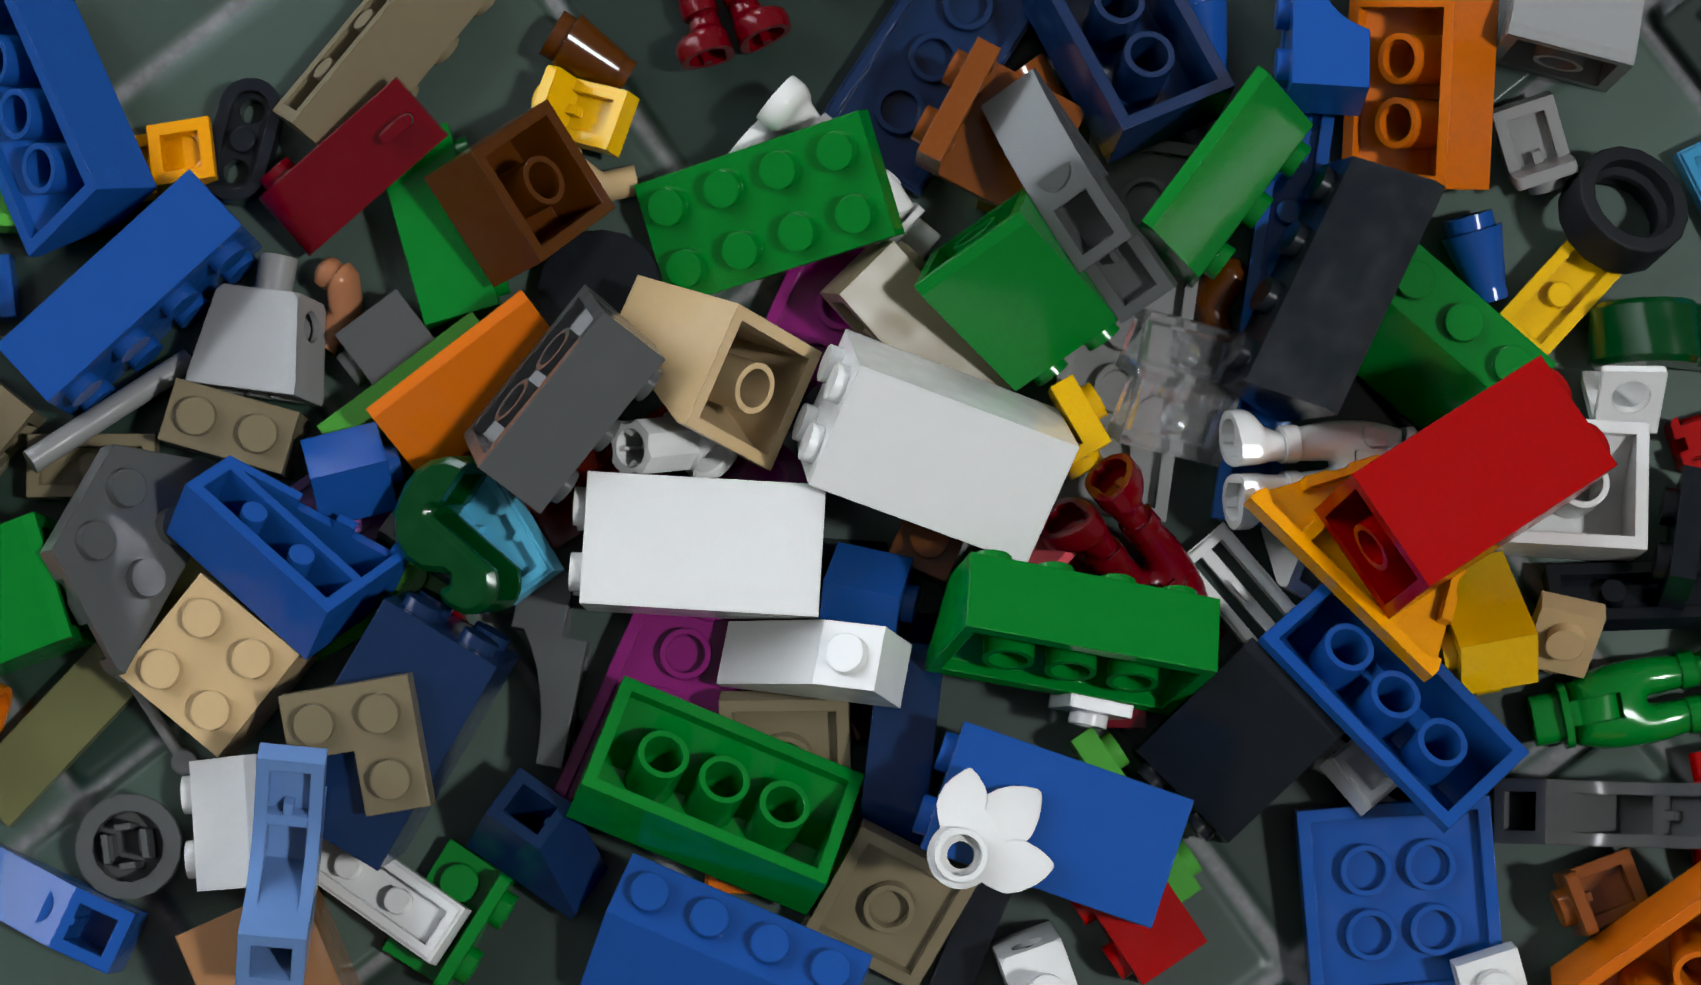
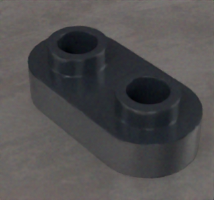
(245, 142)

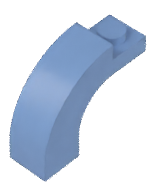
(282, 865)

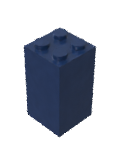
(455, 681)

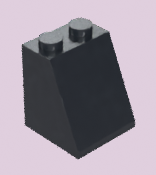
(1236, 742)

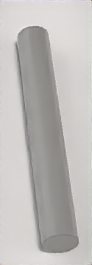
(107, 412)

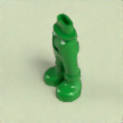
(1612, 705)

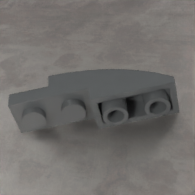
(1075, 197)

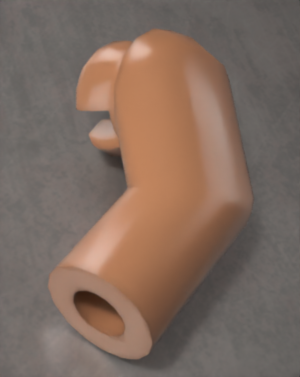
(343, 297)

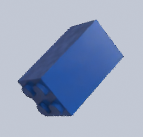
(1099, 828)

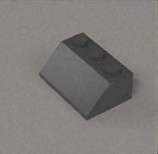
(563, 401)

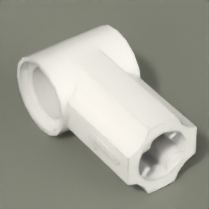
(667, 446)

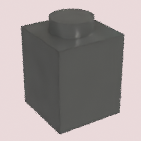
(381, 339)

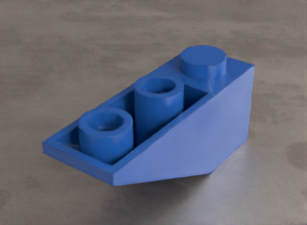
(67, 913)

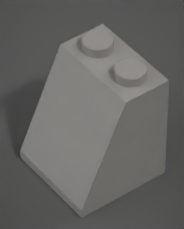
(1570, 39)

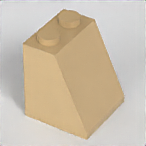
(723, 367)

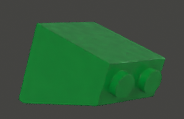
(1016, 294)
(33, 606)

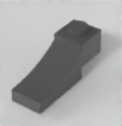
(559, 664)

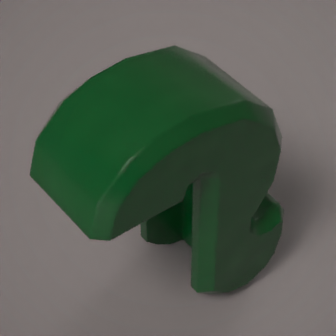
(1645, 333)
(443, 542)

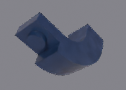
(904, 742)

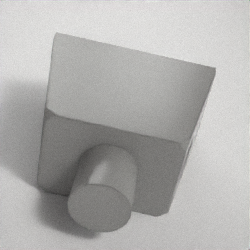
(263, 338)

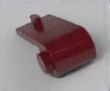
(350, 166)

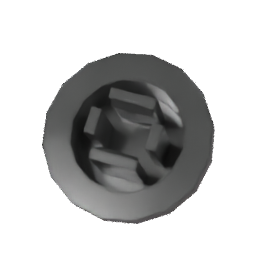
(129, 846)

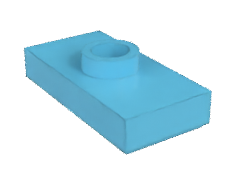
(513, 531)

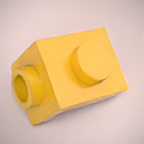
(590, 111)
(1082, 413)

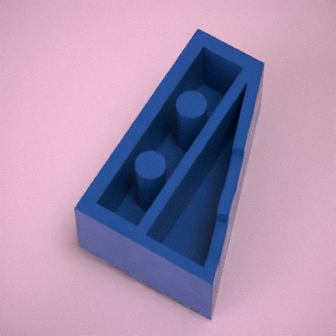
(281, 557)

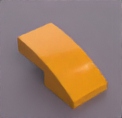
(176, 148)

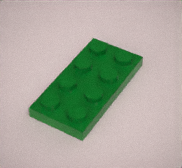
(771, 206)

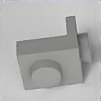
(1533, 144)

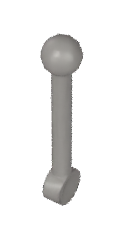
(181, 755)

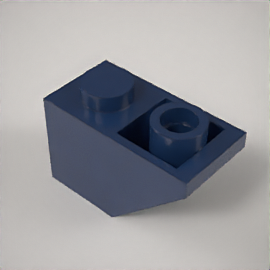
(538, 845)

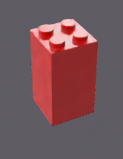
(1465, 485)

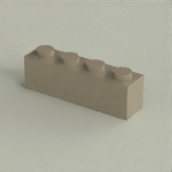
(367, 53)

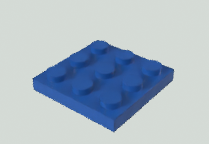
(1394, 893)

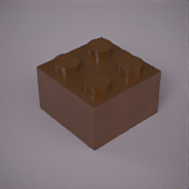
(520, 193)

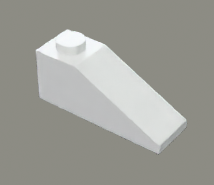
(816, 660)

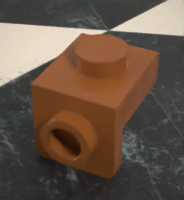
(1597, 892)

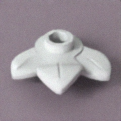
(995, 829)

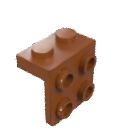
(958, 138)

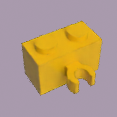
(1491, 632)

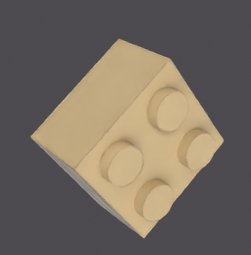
(216, 668)

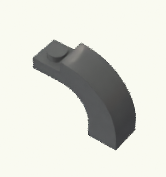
(1597, 813)

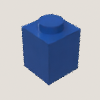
(352, 472)
(869, 588)

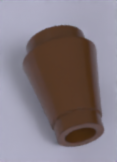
(587, 52)

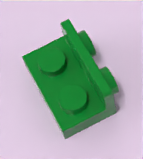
(480, 889)

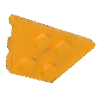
(1290, 516)

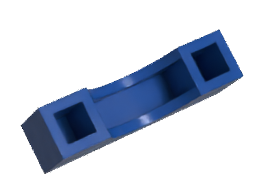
(1323, 58)

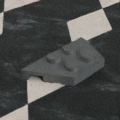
(115, 546)

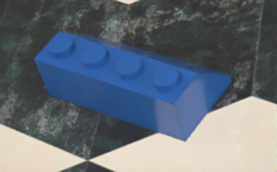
(63, 133)
(1421, 734)
(689, 933)

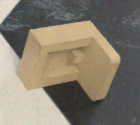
(1567, 633)

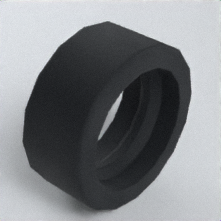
(1649, 185)

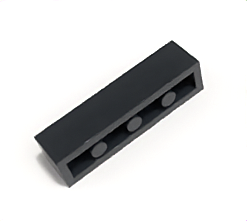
(970, 938)

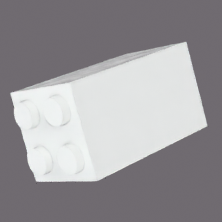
(933, 446)
(698, 547)

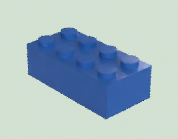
(131, 296)

